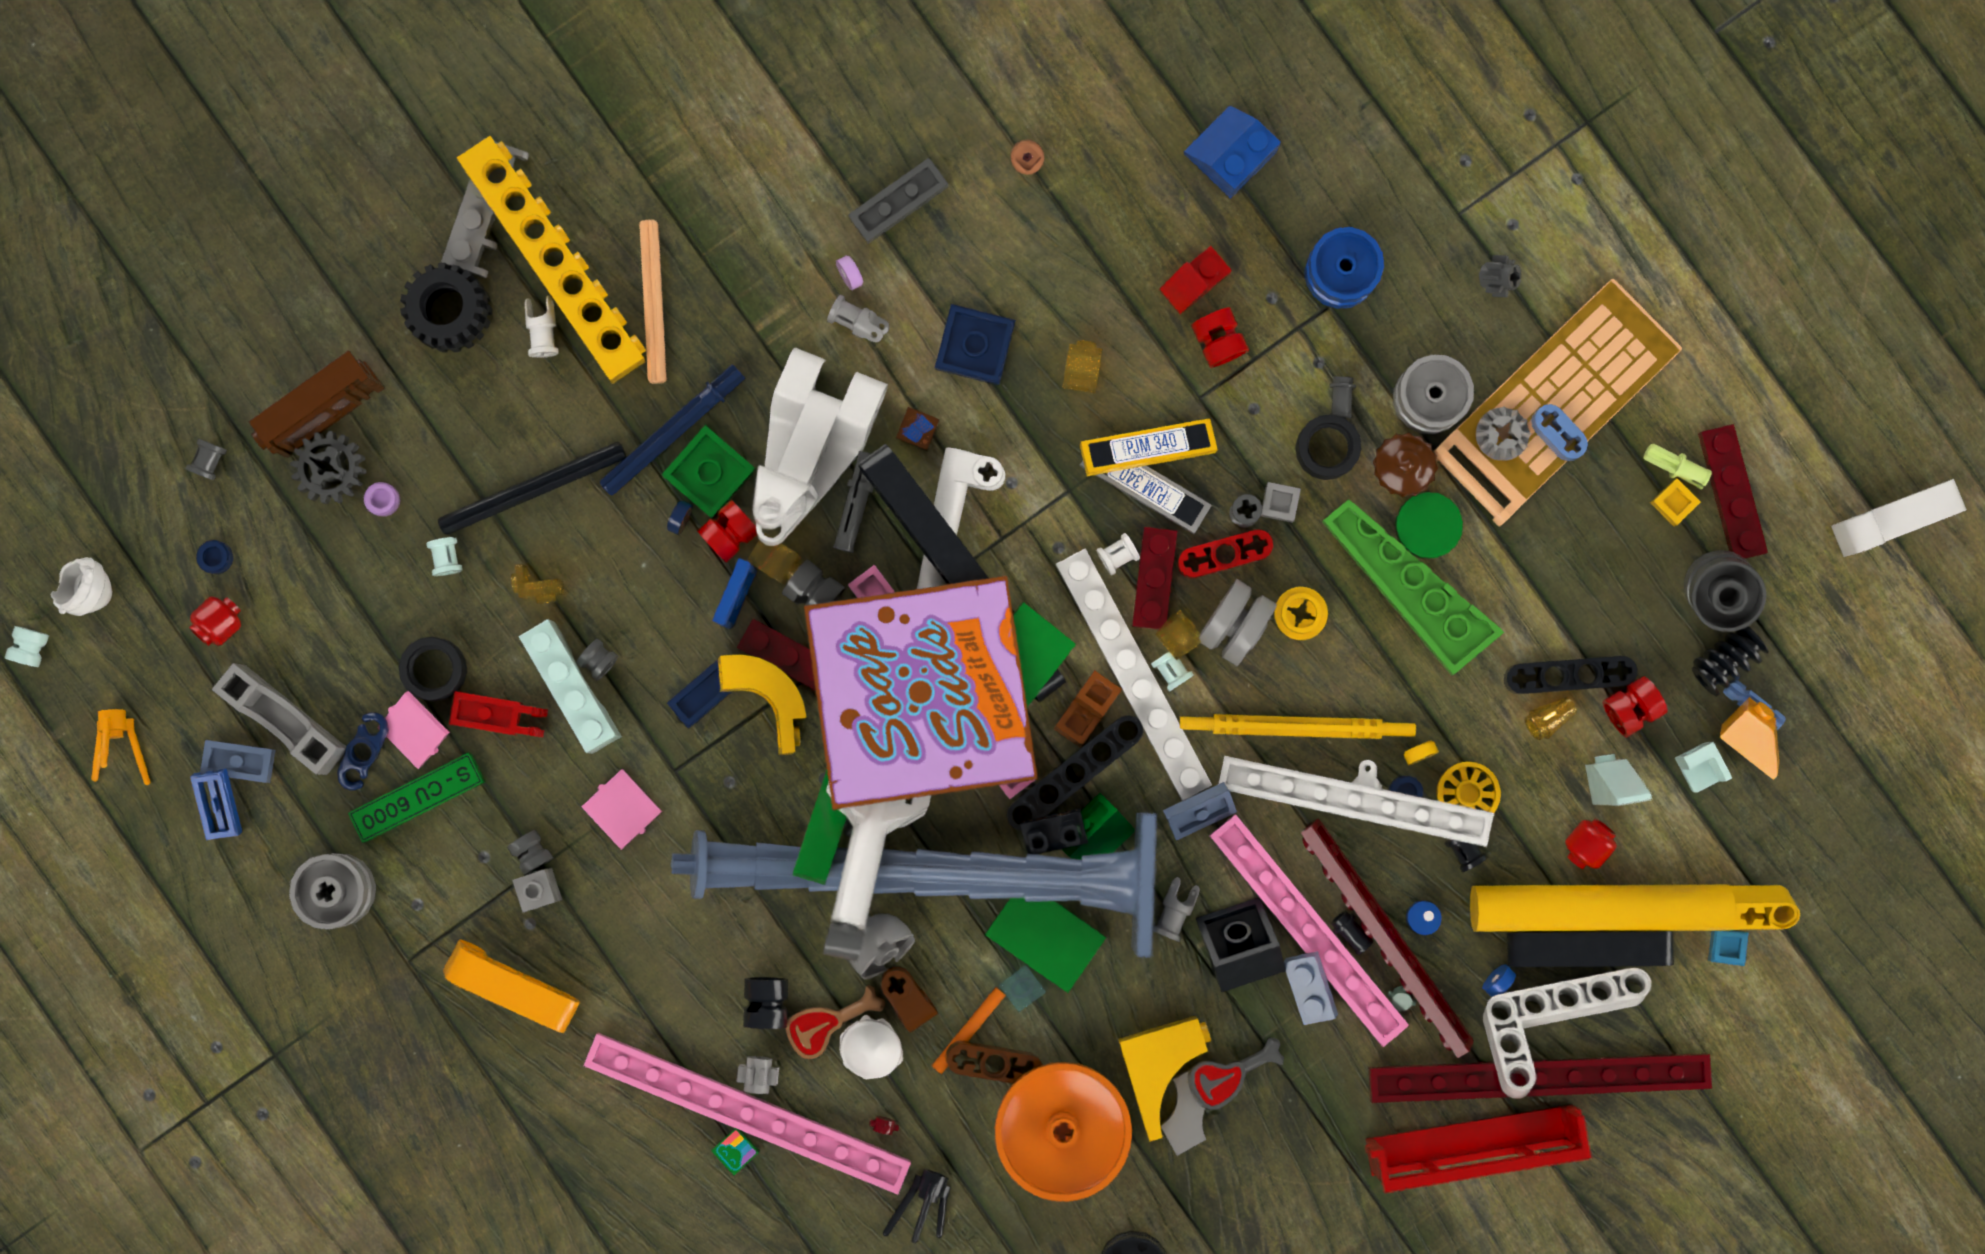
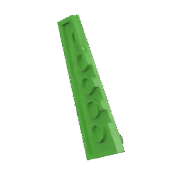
(1430, 606)

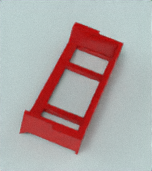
(1479, 1140)

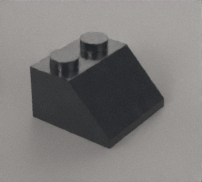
(1240, 944)

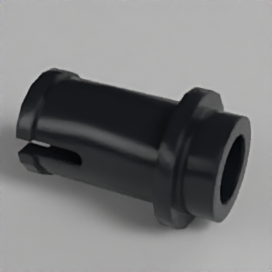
(1351, 932)

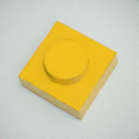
(1675, 502)

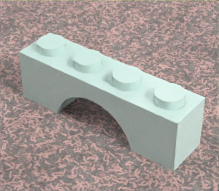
(570, 690)

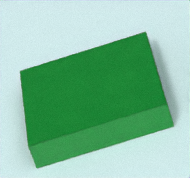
(709, 472)

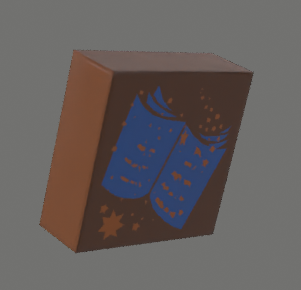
(917, 429)

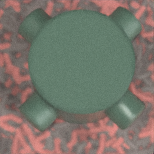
(1401, 999)

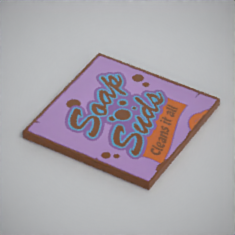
(920, 693)

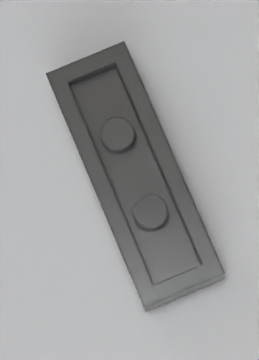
(898, 200)

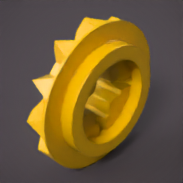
(1294, 599)

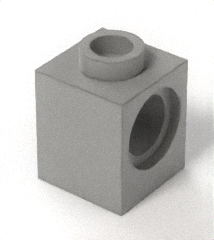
(537, 890)

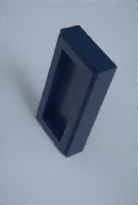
(698, 697)

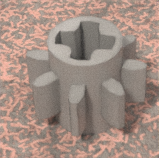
(757, 1075)

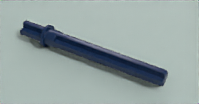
(672, 429)

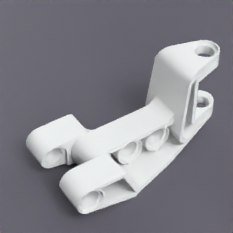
(809, 442)

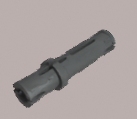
(854, 508)

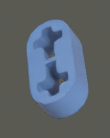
(1565, 427)

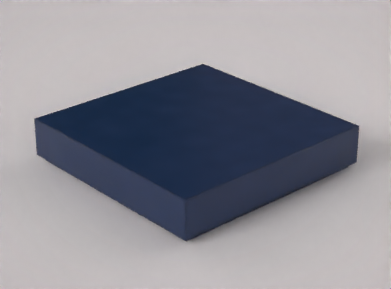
(975, 344)

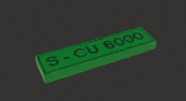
(416, 797)

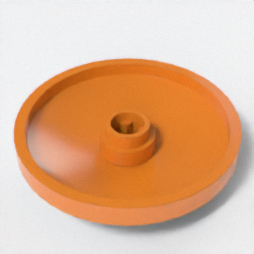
(1063, 1131)

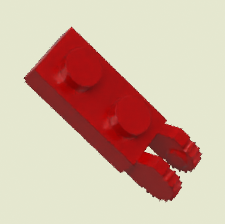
(493, 714)

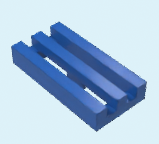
(228, 802)

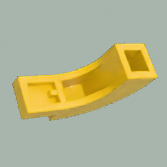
(772, 684)

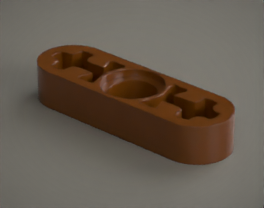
(971, 1049)

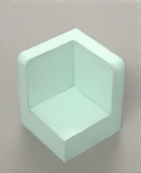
(1703, 766)

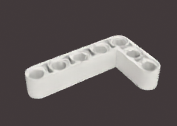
(1552, 1011)

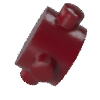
(884, 1125)

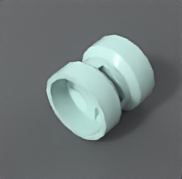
(26, 646)

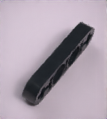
(1570, 676)

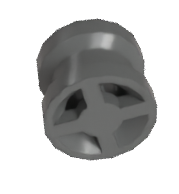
(597, 659)

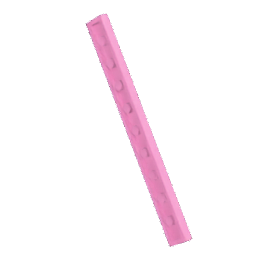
(747, 1113)

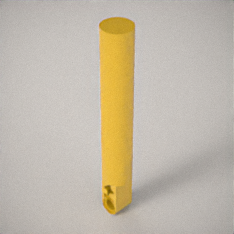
(1631, 908)

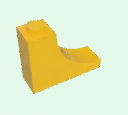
(1155, 1058)

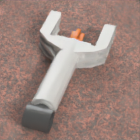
(861, 869)

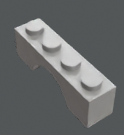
(267, 706)

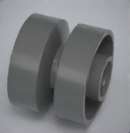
(1724, 591)

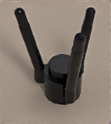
(931, 1187)

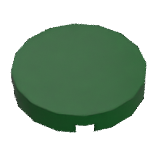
(1429, 525)

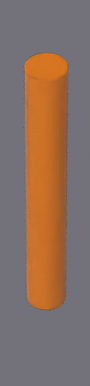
(972, 1025)

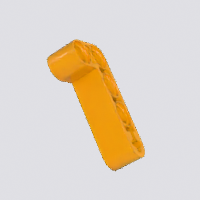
(509, 988)

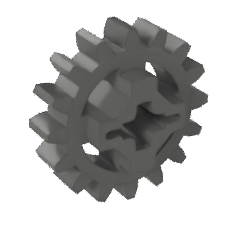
(335, 456)

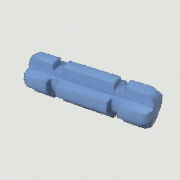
(1737, 692)

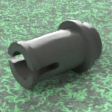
(1342, 396)

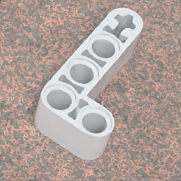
(1898, 518)

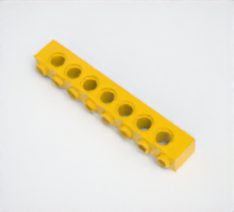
(478, 165)

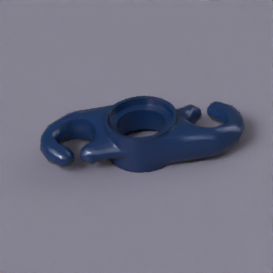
(374, 741)

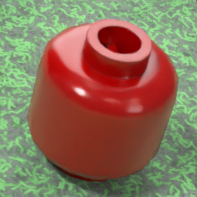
(215, 621)
(1590, 844)

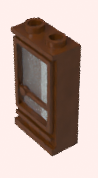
(315, 405)

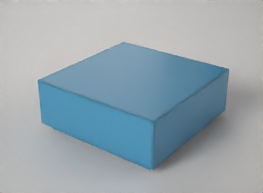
(1728, 947)

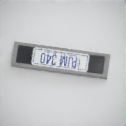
(1160, 495)

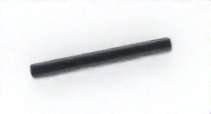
(531, 488)

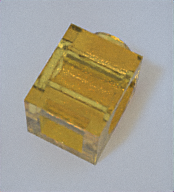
(1082, 367)
(775, 561)

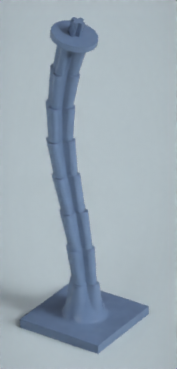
(1102, 881)

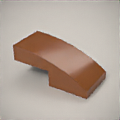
(1087, 709)

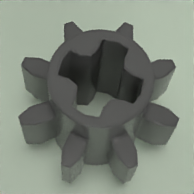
(1500, 276)

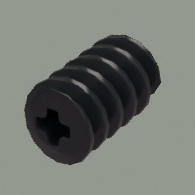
(1727, 658)

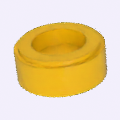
(1420, 752)

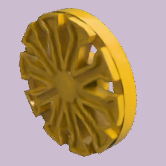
(1470, 792)

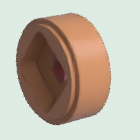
(1027, 156)

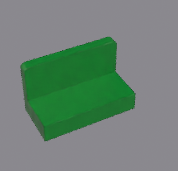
(1104, 829)

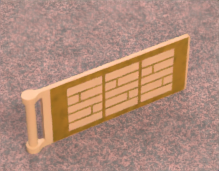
(1585, 371)

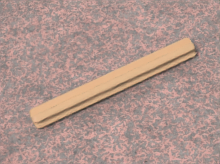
(653, 301)

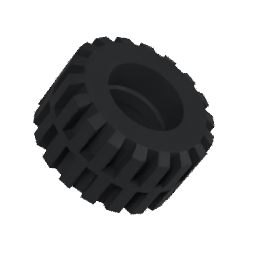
(427, 289)

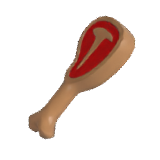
(812, 1027)

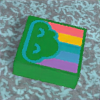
(735, 1151)

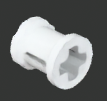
(1118, 554)

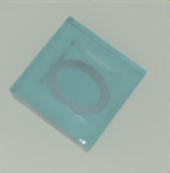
(1022, 988)

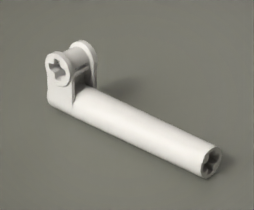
(958, 472)

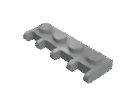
(474, 224)

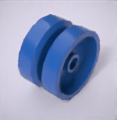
(1339, 249)

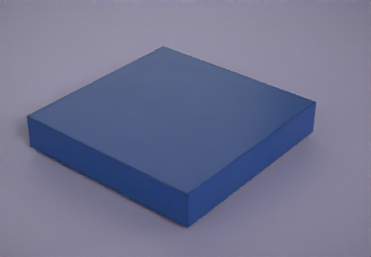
(735, 594)

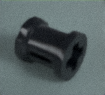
(1467, 854)

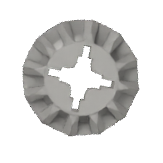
(1487, 436)

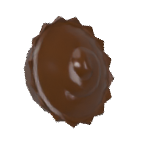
(1405, 464)

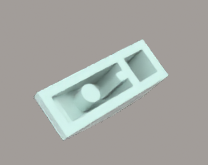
(1615, 782)

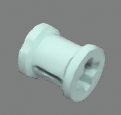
(444, 556)
(1168, 674)

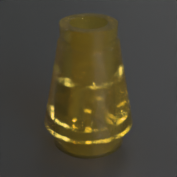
(1549, 718)

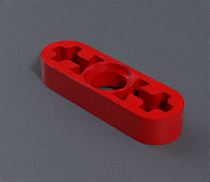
(1251, 555)

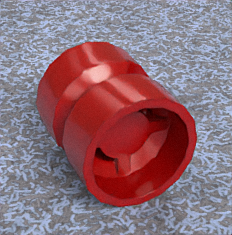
(1224, 348)
(728, 531)
(1641, 697)

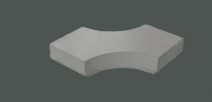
(1184, 1124)

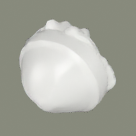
(82, 587)
(870, 1048)

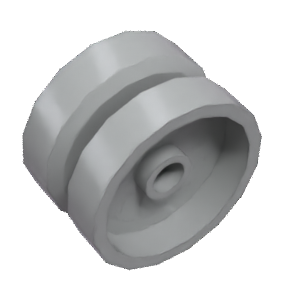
(1453, 391)
(1239, 624)
(312, 893)

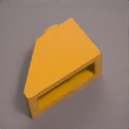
(1754, 735)

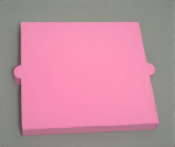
(414, 730)
(621, 809)

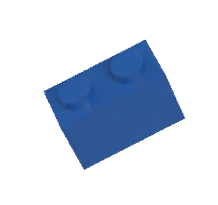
(1233, 150)

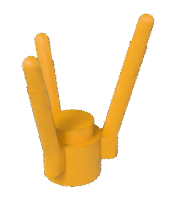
(111, 726)

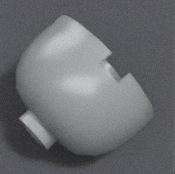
(883, 940)

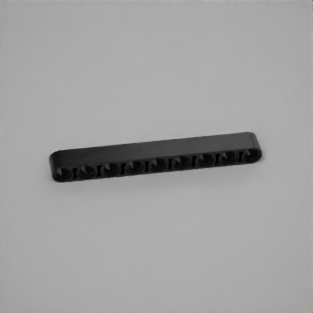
(928, 528)

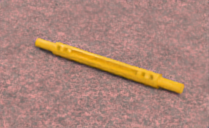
(1297, 726)

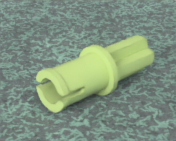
(1678, 466)

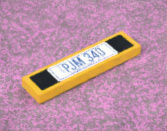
(1148, 447)

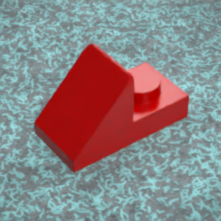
(1195, 279)

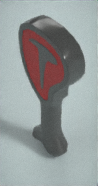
(1218, 1084)

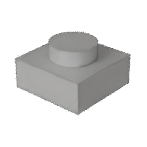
(1280, 502)

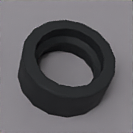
(1344, 427)
(407, 663)

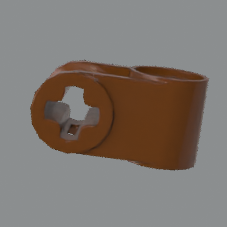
(911, 1002)

